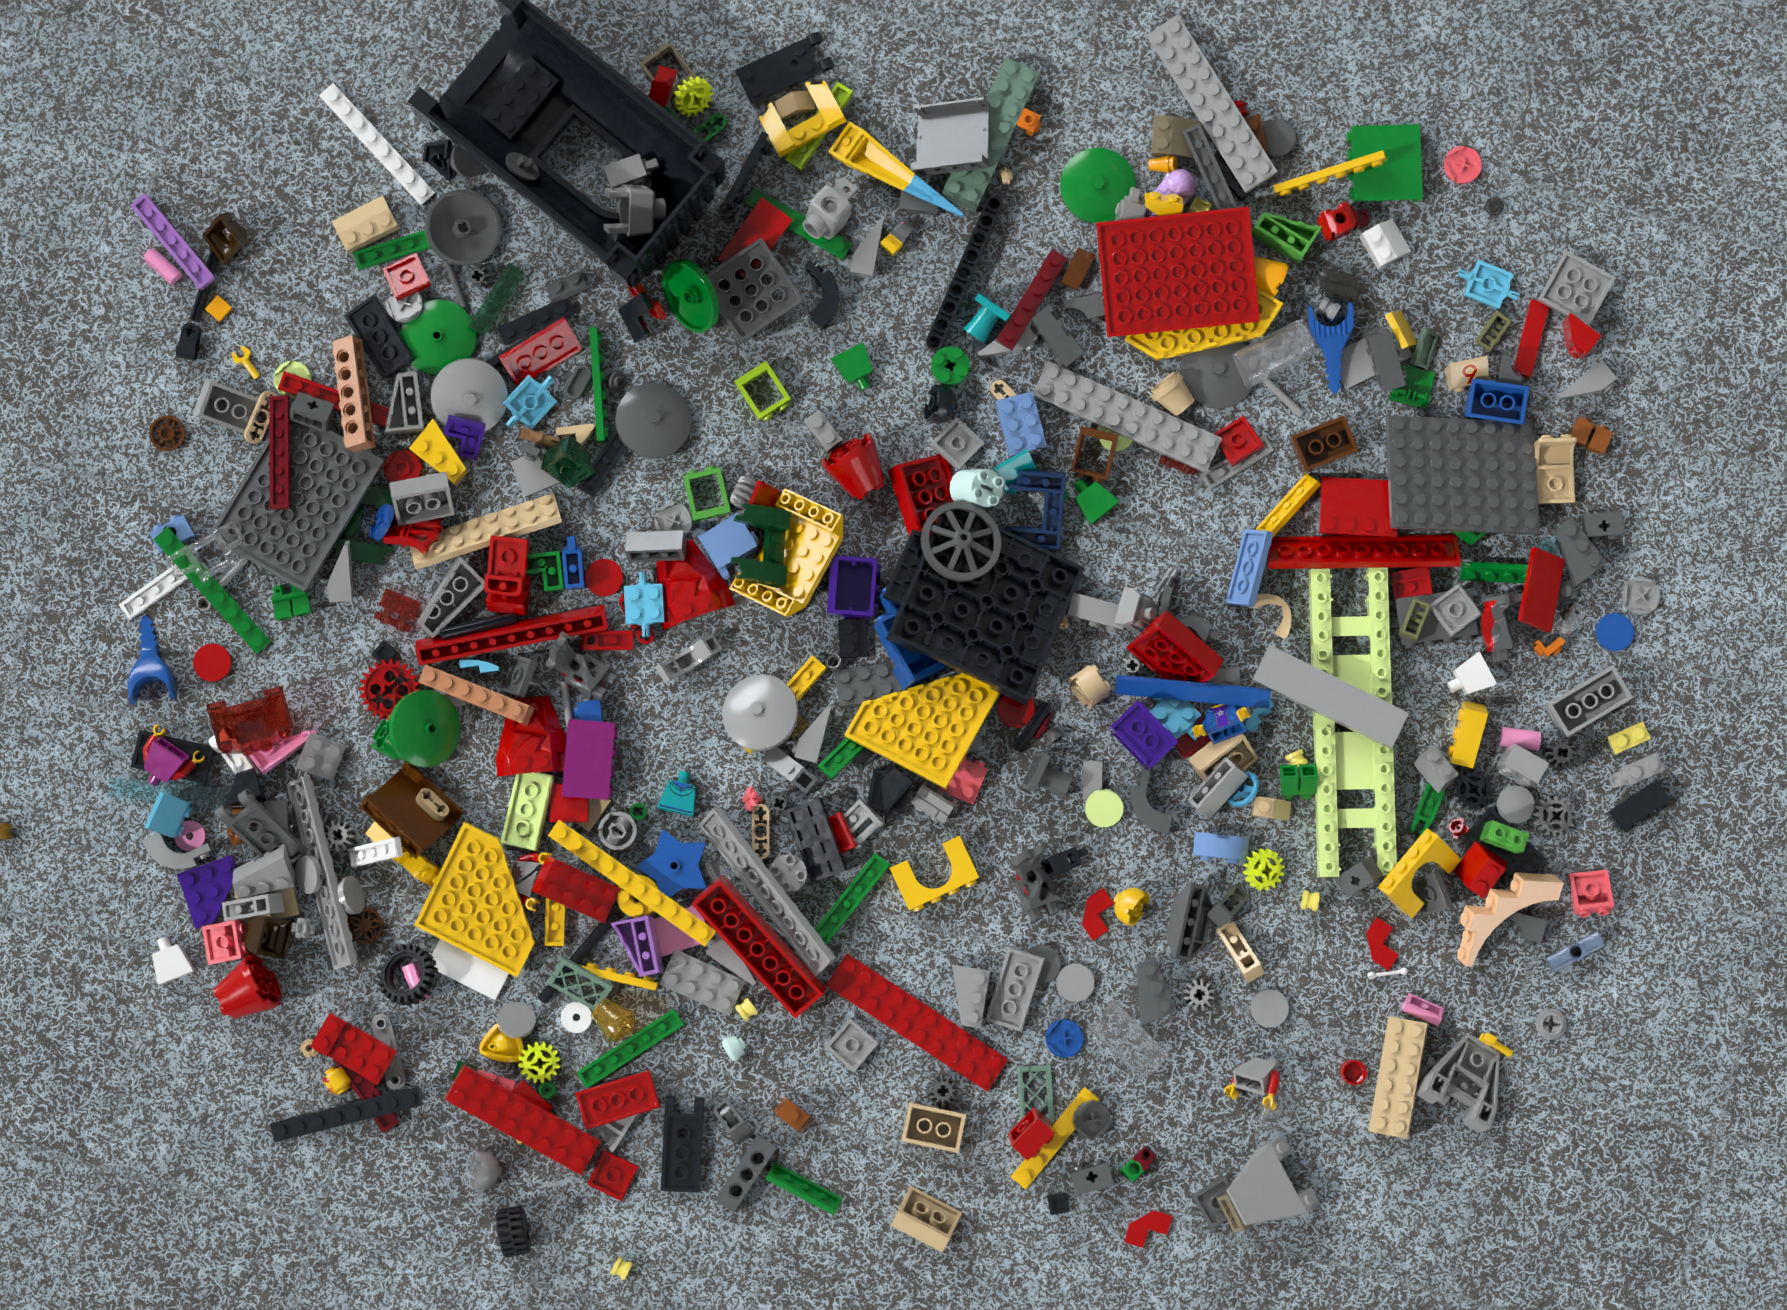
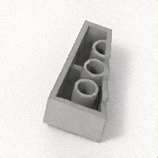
(452, 595)

